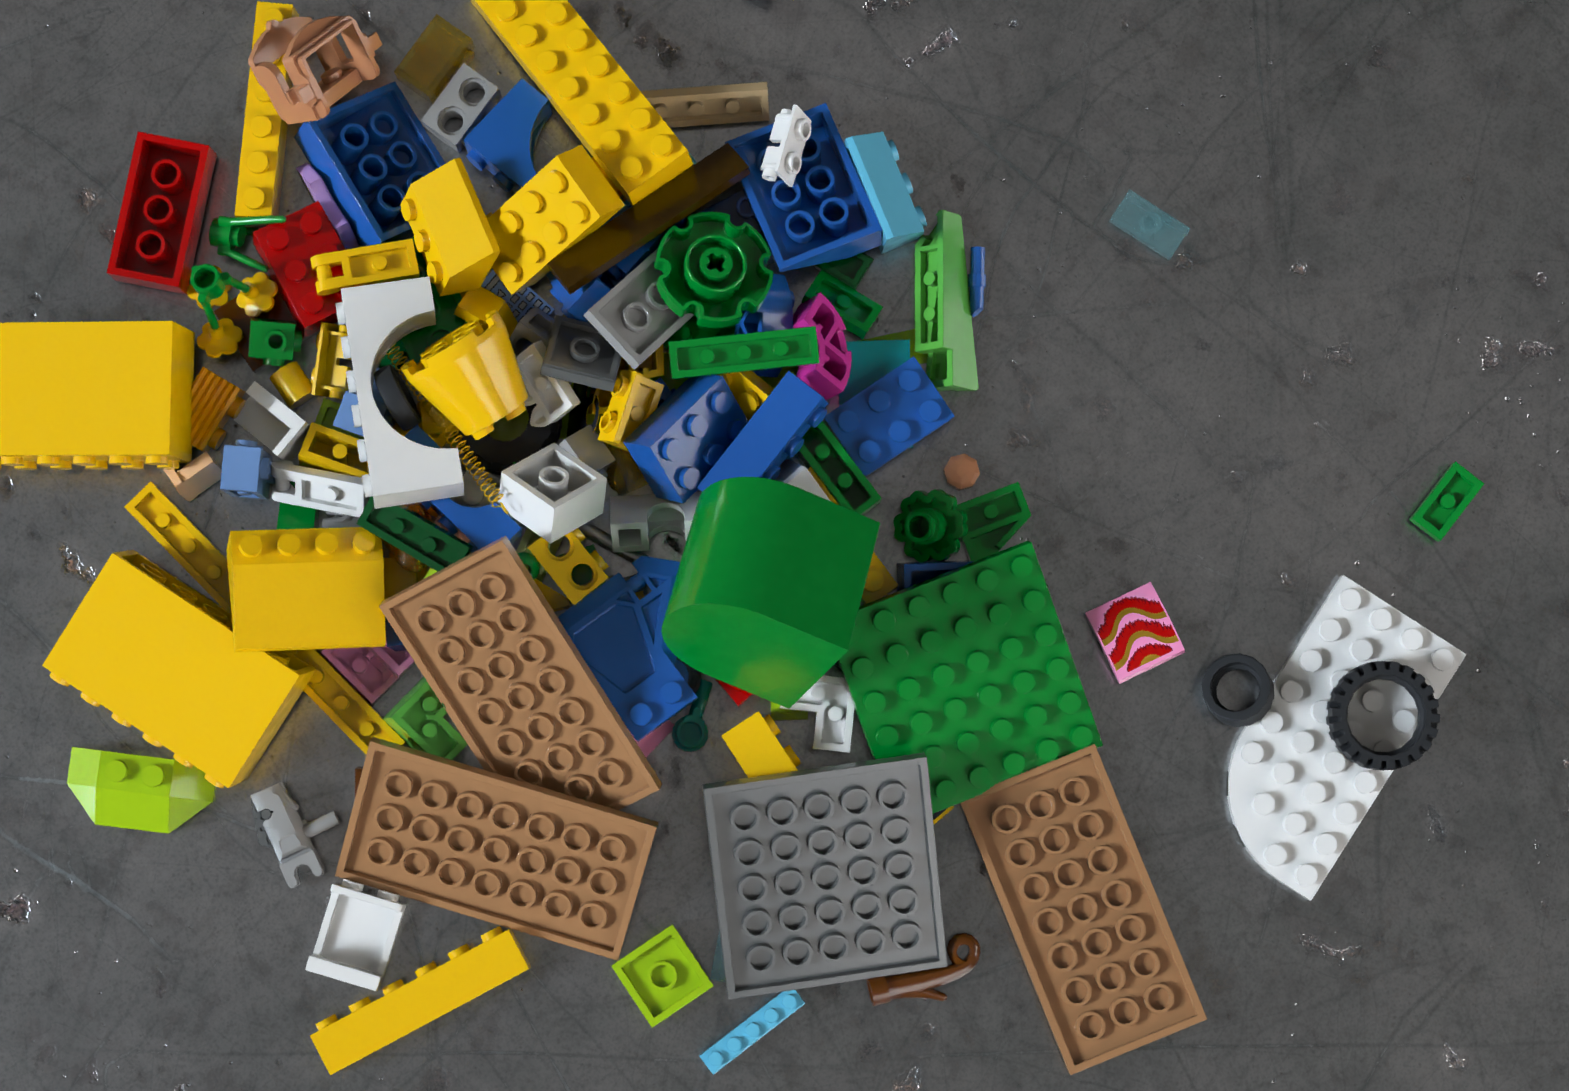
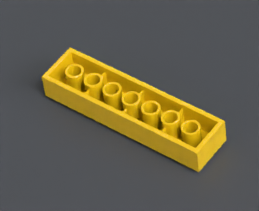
(590, 92)

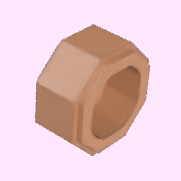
(961, 472)

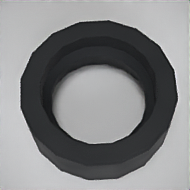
(1218, 670)

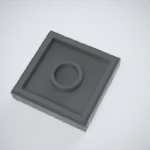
(580, 355)

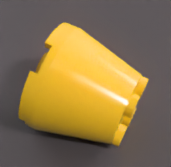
(471, 376)

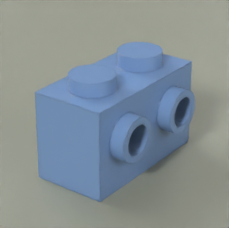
(246, 470)

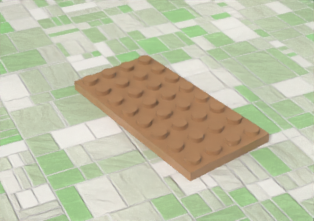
(517, 680)
(495, 848)
(1082, 910)

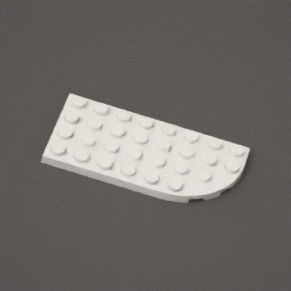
(1286, 779)

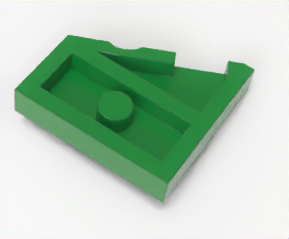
(993, 520)

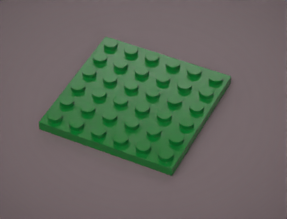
(969, 676)

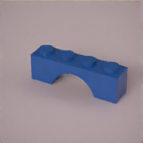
(473, 524)

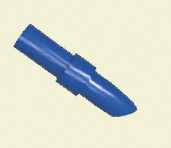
(977, 280)

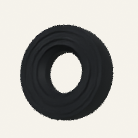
(397, 397)

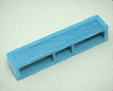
(751, 1030)

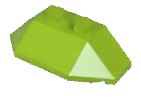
(137, 789)

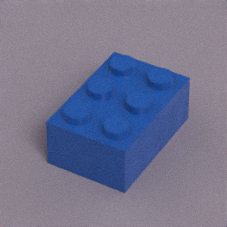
(686, 436)

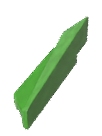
(943, 306)

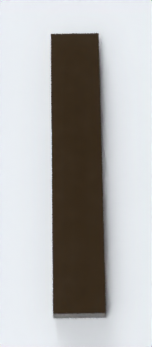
(648, 218)

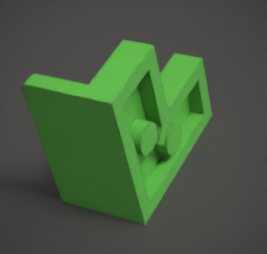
(421, 723)

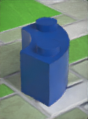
(773, 315)

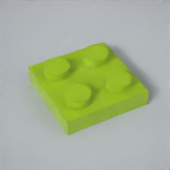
(662, 975)

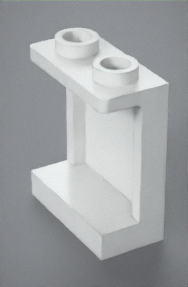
(357, 935)

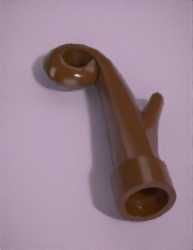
(920, 983)

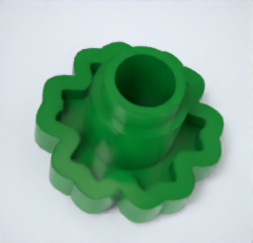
(930, 525)

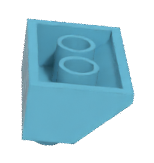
(886, 189)

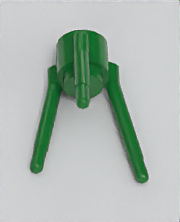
(230, 233)

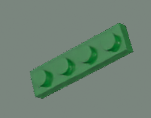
(743, 352)

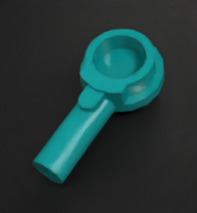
(691, 731)

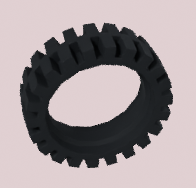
(1417, 688)

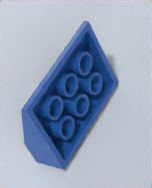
(369, 159)
(824, 211)

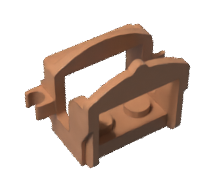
(298, 40)

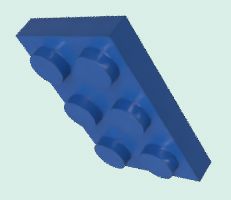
(889, 416)

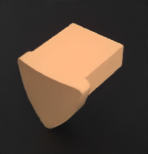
(195, 476)

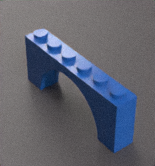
(506, 147)

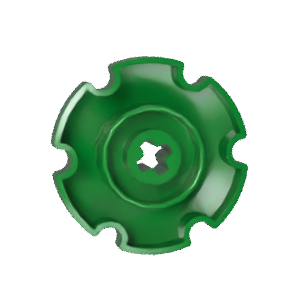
(710, 294)

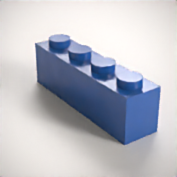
(771, 433)

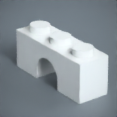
(640, 517)

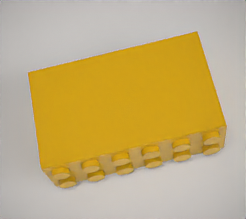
(95, 394)
(171, 669)

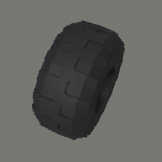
(500, 455)

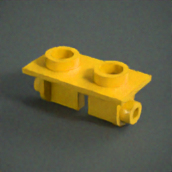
(328, 376)

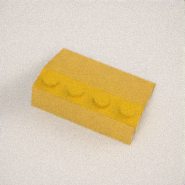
(306, 589)

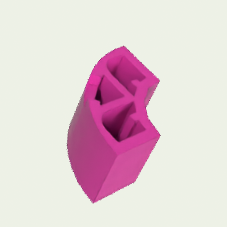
(834, 369)

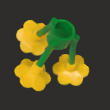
(210, 288)

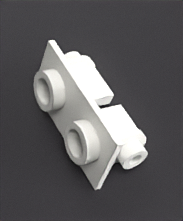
(792, 131)

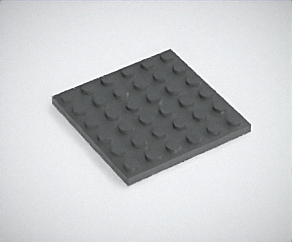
(825, 875)

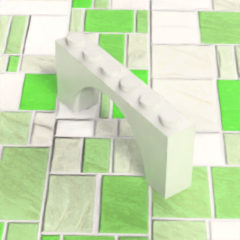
(397, 467)

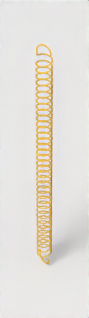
(449, 436)

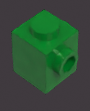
(273, 340)

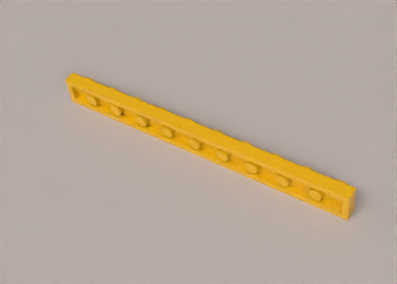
(210, 570)

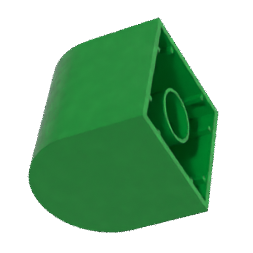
(768, 586)

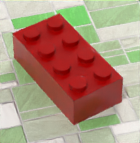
(162, 213)

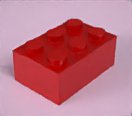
(287, 253)

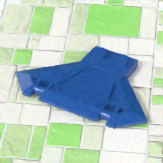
(626, 645)

